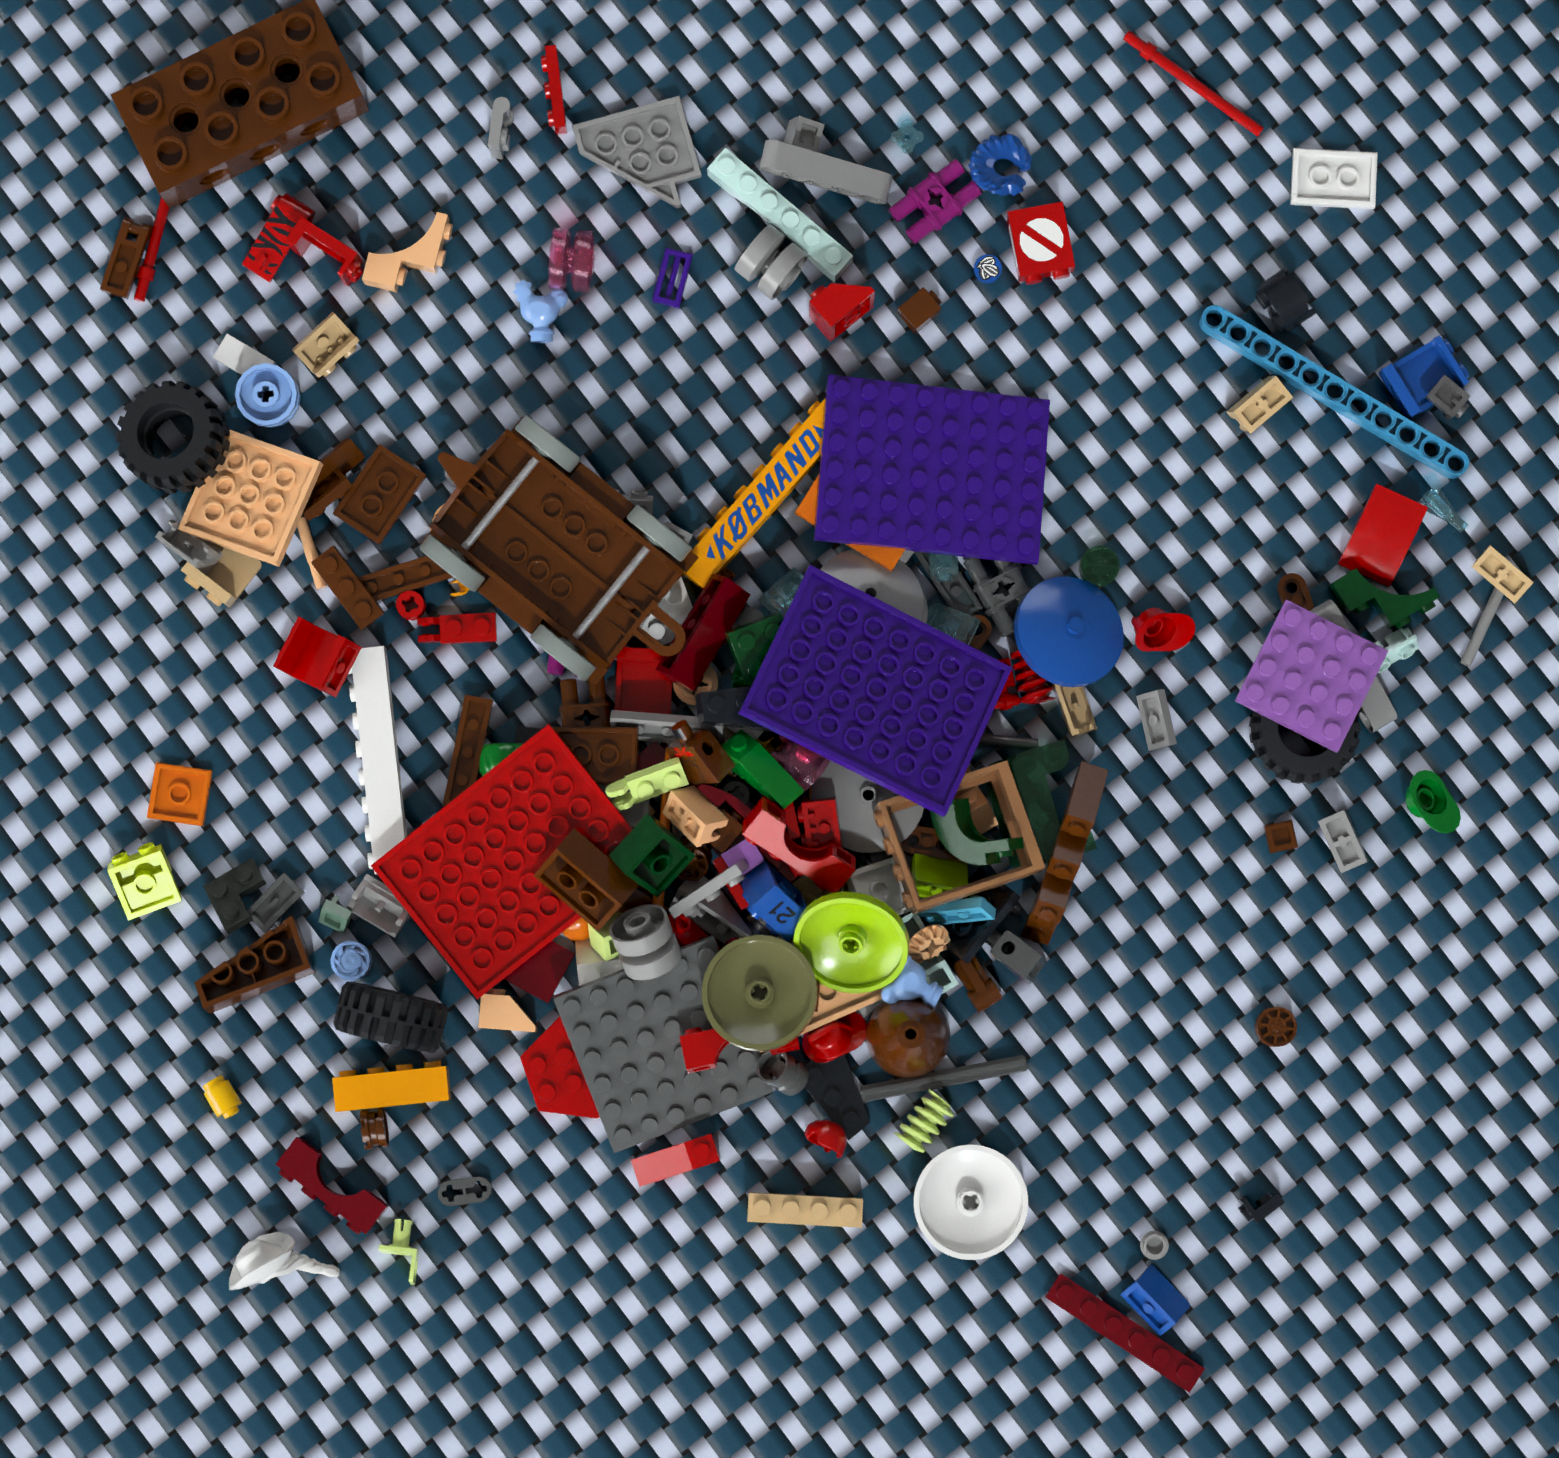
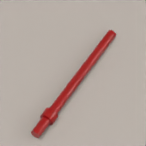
(1149, 52)
(146, 272)

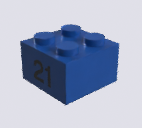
(773, 899)

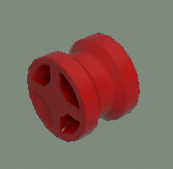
(416, 607)

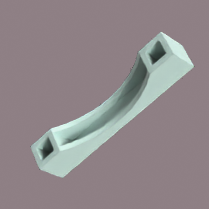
(763, 199)

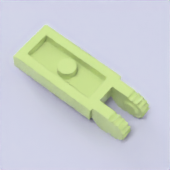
(647, 783)

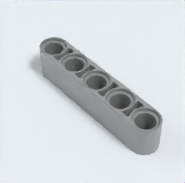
(825, 172)
(1376, 708)

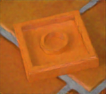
(179, 794)

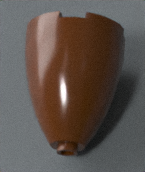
(898, 1054)

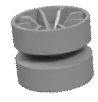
(778, 267)
(645, 942)

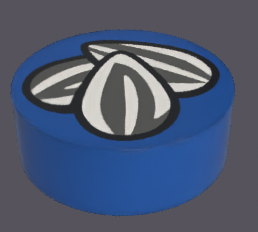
(987, 269)

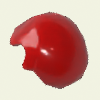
(827, 1135)

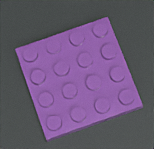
(1311, 676)

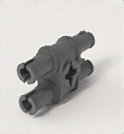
(986, 587)

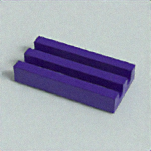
(667, 300)

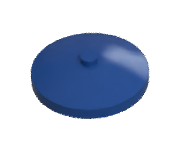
(1068, 631)

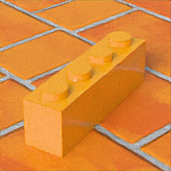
(391, 1088)

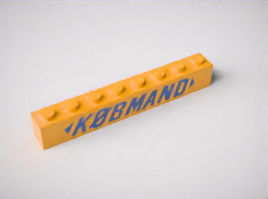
(760, 499)

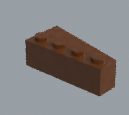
(256, 969)

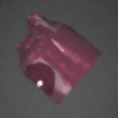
(800, 762)

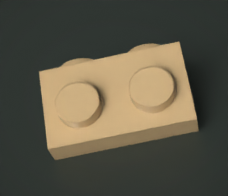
(326, 346)

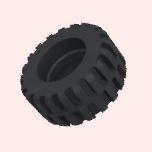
(146, 417)
(1294, 766)
(390, 1017)

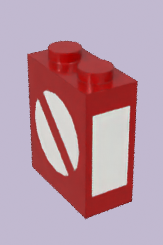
(1040, 243)

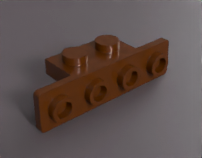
(331, 480)

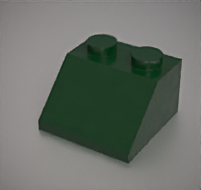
(651, 855)

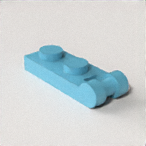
(960, 911)

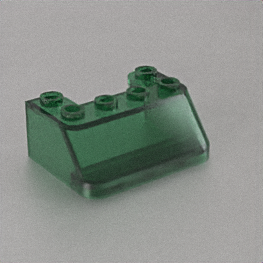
(1030, 779)

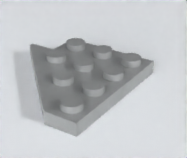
(643, 146)

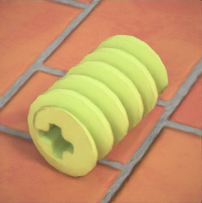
(925, 1122)

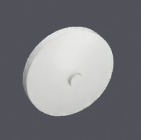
(970, 1202)

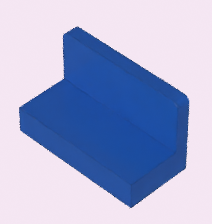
(1156, 1300)

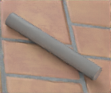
(1482, 627)

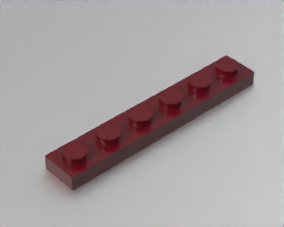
(1124, 1332)

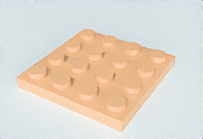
(252, 499)

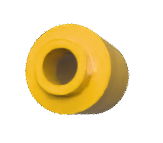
(222, 1097)

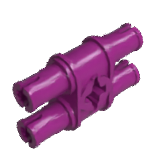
(934, 186)

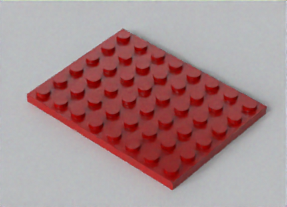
(475, 860)

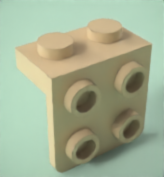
(226, 578)

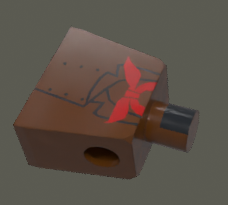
(699, 754)

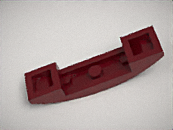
(719, 798)

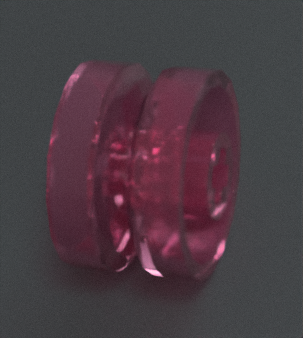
(574, 260)

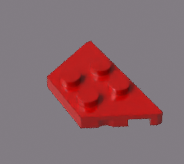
(556, 1075)

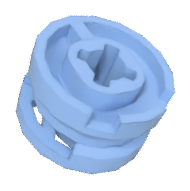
(351, 960)

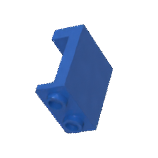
(1419, 372)

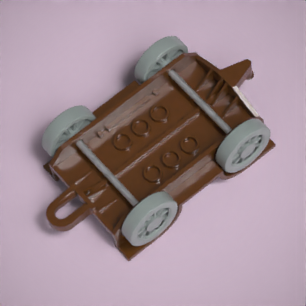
(557, 550)

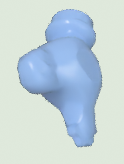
(540, 310)
(912, 985)

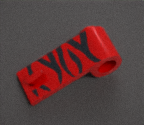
(271, 244)

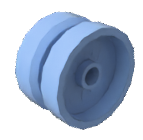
(251, 392)

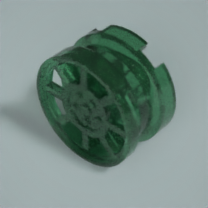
(1099, 566)

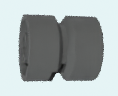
(782, 1072)

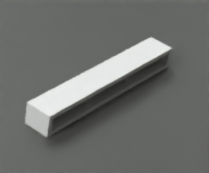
(378, 751)

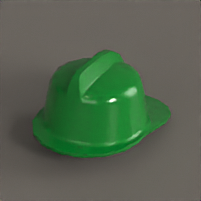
(1431, 801)

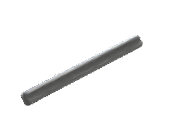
(944, 1078)

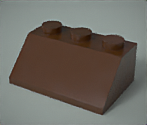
(586, 879)

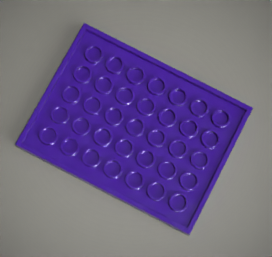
(932, 469)
(876, 691)

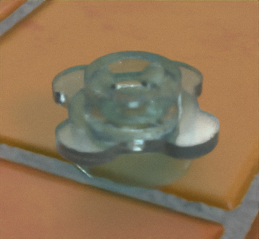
(907, 144)

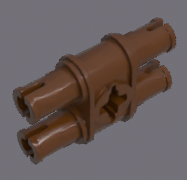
(572, 711)

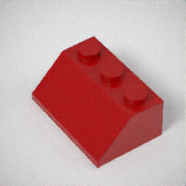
(839, 307)

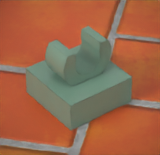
(335, 915)

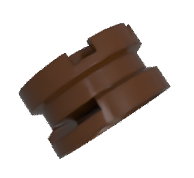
(700, 863)
(1275, 1026)
(374, 1128)

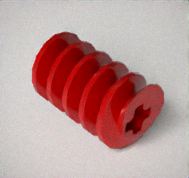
(1033, 683)

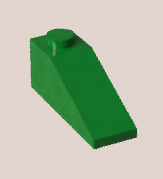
(761, 770)

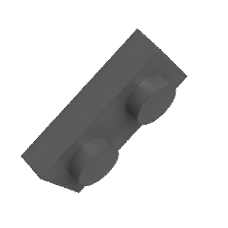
(275, 902)

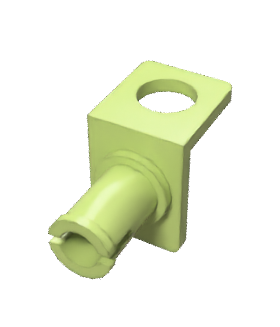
(401, 1246)

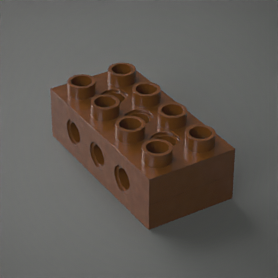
(243, 137)

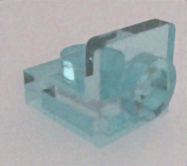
(943, 566)

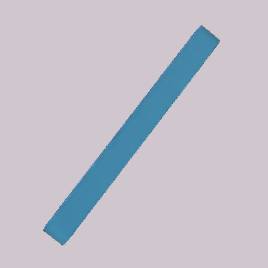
(1347, 392)

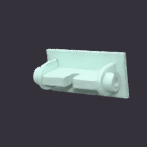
(1400, 646)

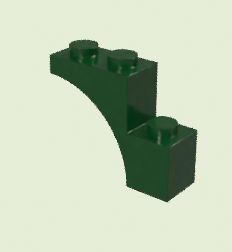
(1355, 591)

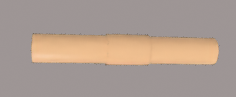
(310, 551)

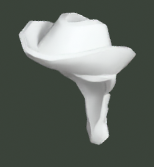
(272, 1257)

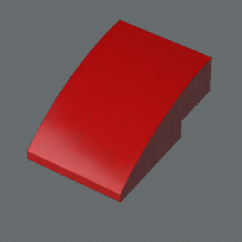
(1382, 535)

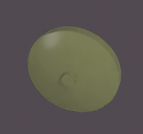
(759, 992)

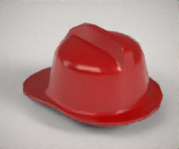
(1162, 630)
(835, 1038)

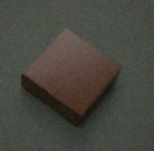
(1280, 836)

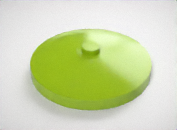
(852, 942)

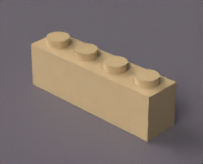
(805, 1209)

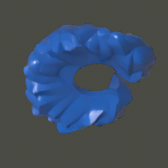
(992, 150)

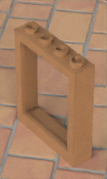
(1016, 823)

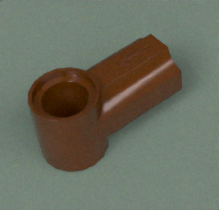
(980, 988)

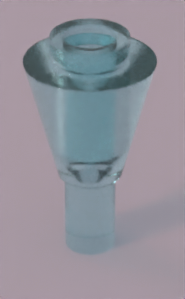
(1441, 507)

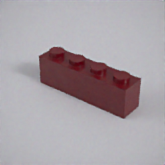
(704, 629)

